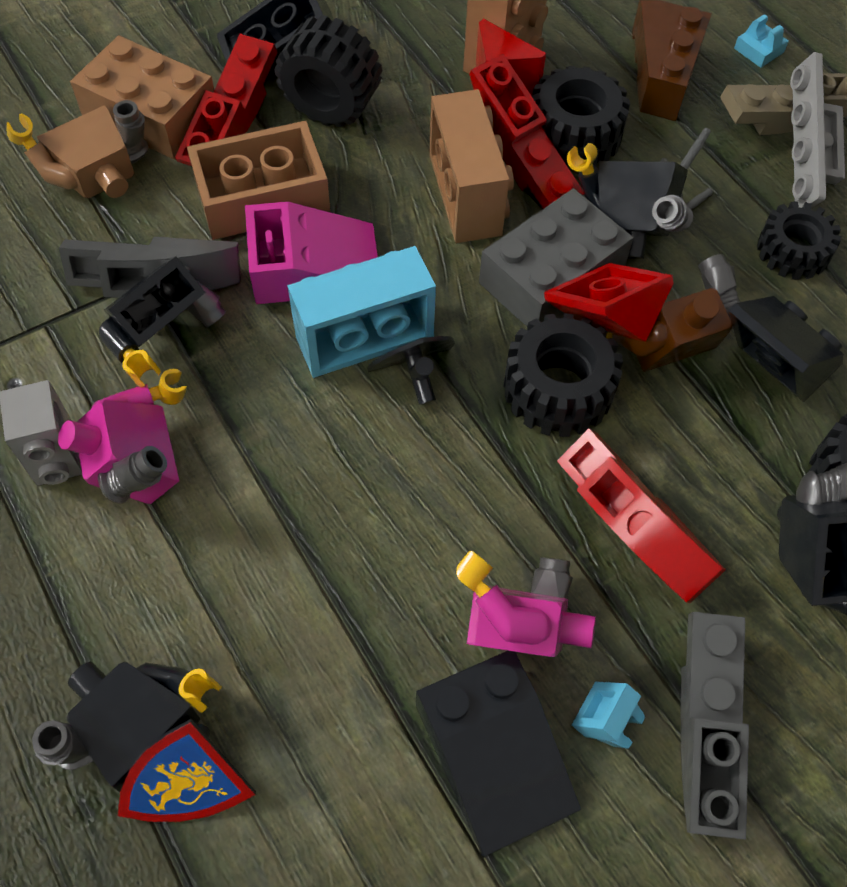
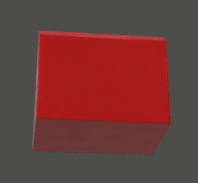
(522, 56)
(616, 298)

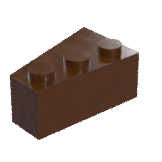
(666, 52)

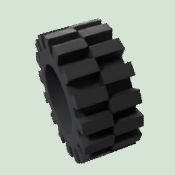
(804, 224)

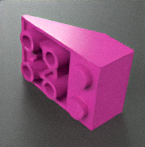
(298, 243)

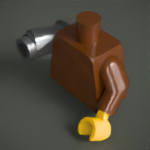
(690, 322)

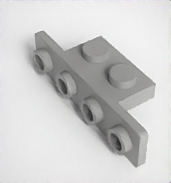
(816, 134)

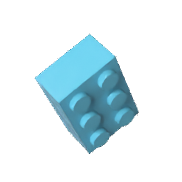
(363, 310)

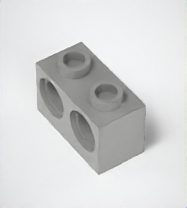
(31, 430)

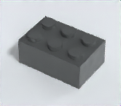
(548, 251)

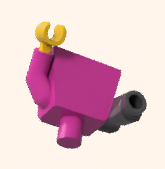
(127, 442)
(524, 620)

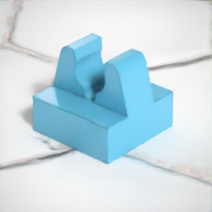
(761, 42)
(607, 712)

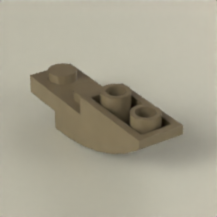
(771, 105)

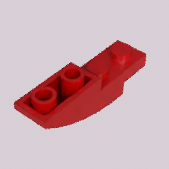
(236, 97)
(520, 124)
(640, 517)

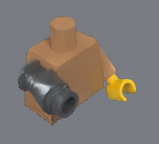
(88, 150)

